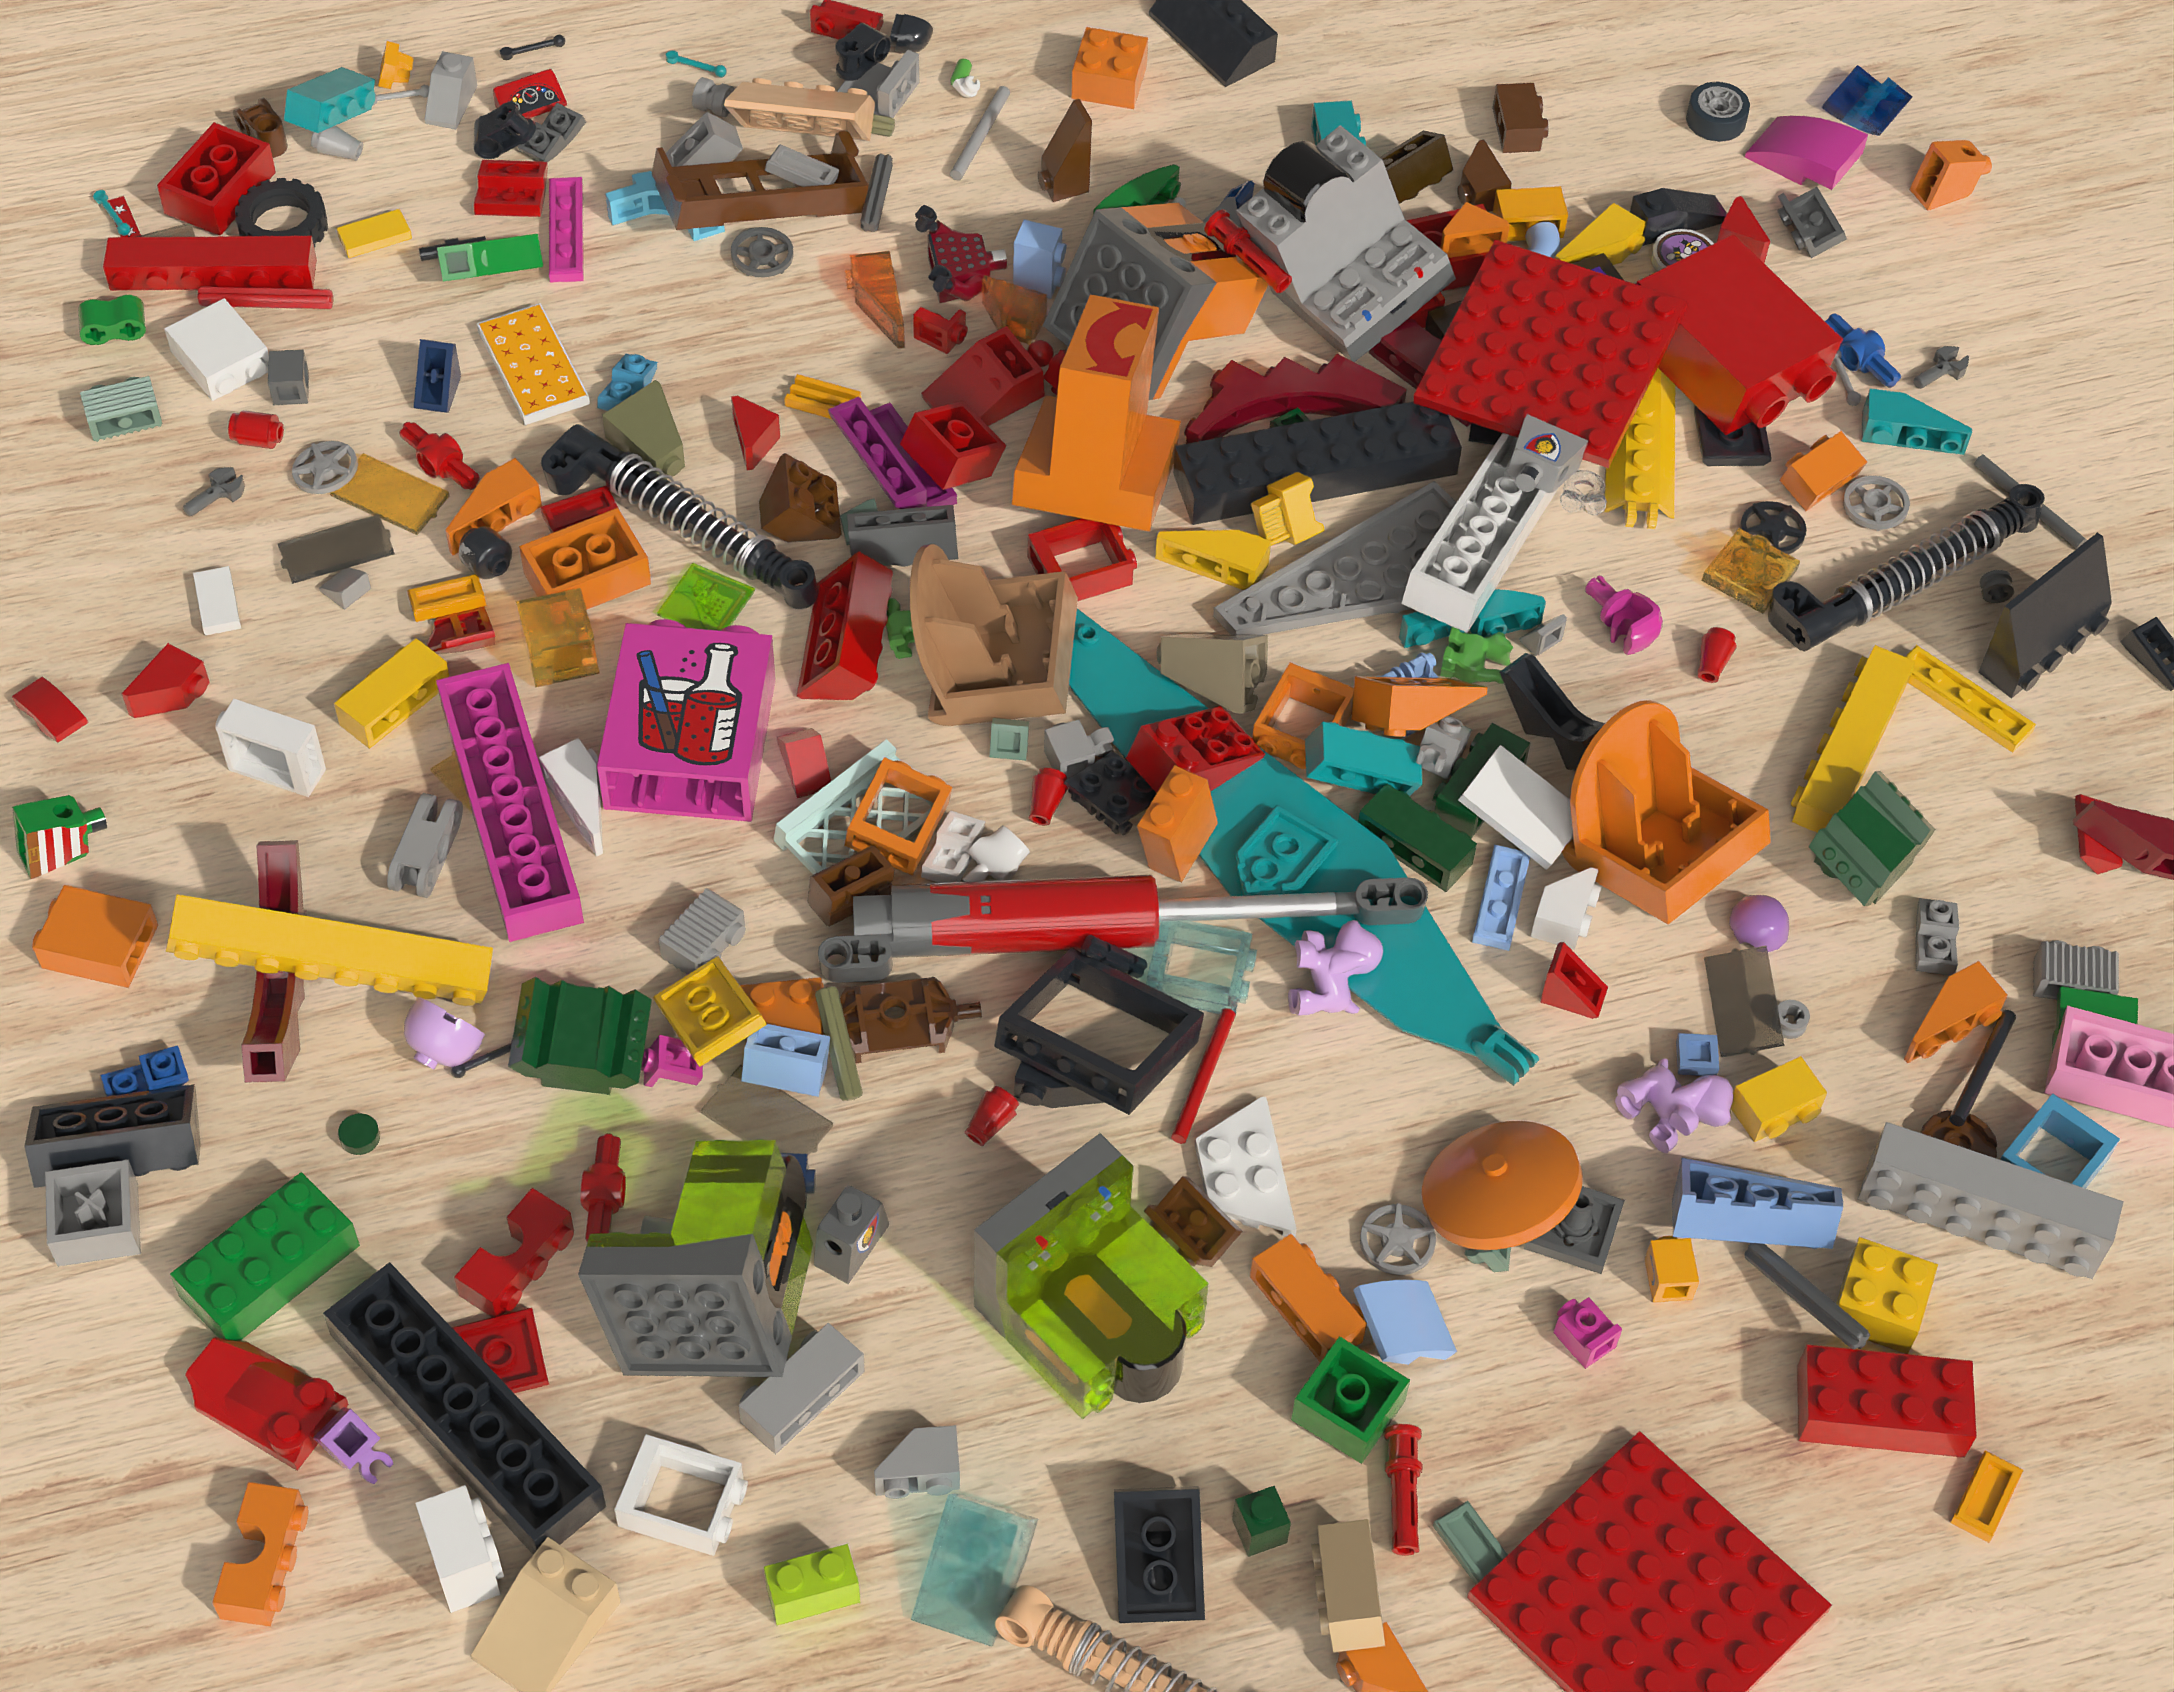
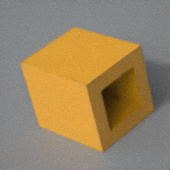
(1671, 1269)

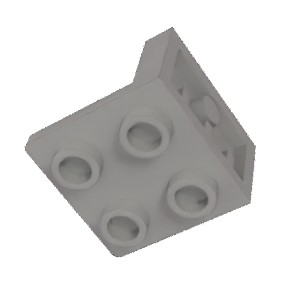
(889, 85)

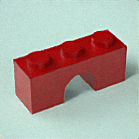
(497, 1282)

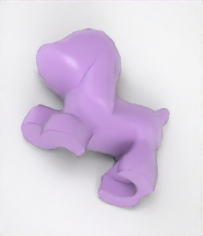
(1353, 953)
(1678, 1106)

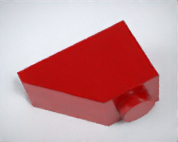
(166, 683)

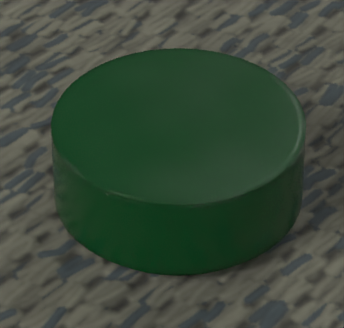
(359, 1134)

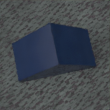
(436, 376)

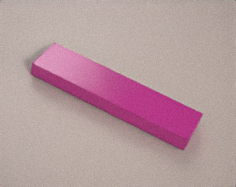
(566, 230)

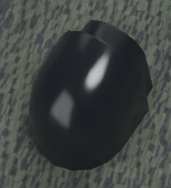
(910, 33)

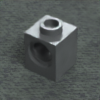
(288, 377)

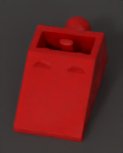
(993, 377)

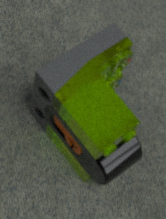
(725, 1280)
(1088, 1284)

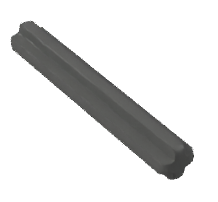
(1807, 1295)

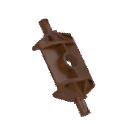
(926, 1020)

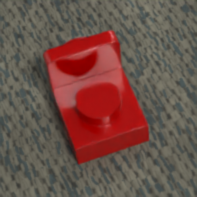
(939, 332)

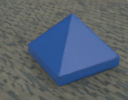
(1241, 193)

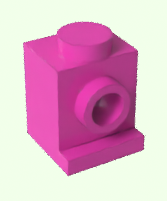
(1590, 1341)

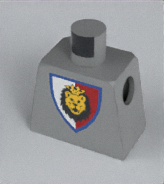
(1544, 456)

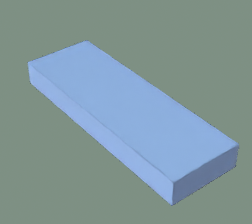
(1501, 898)

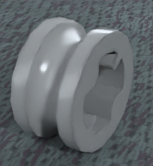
(1801, 1014)

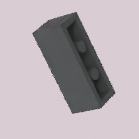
(896, 535)

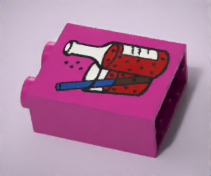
(687, 721)

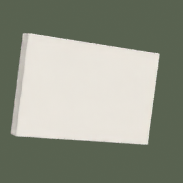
(1521, 807)

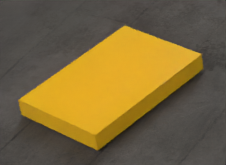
(709, 1011)

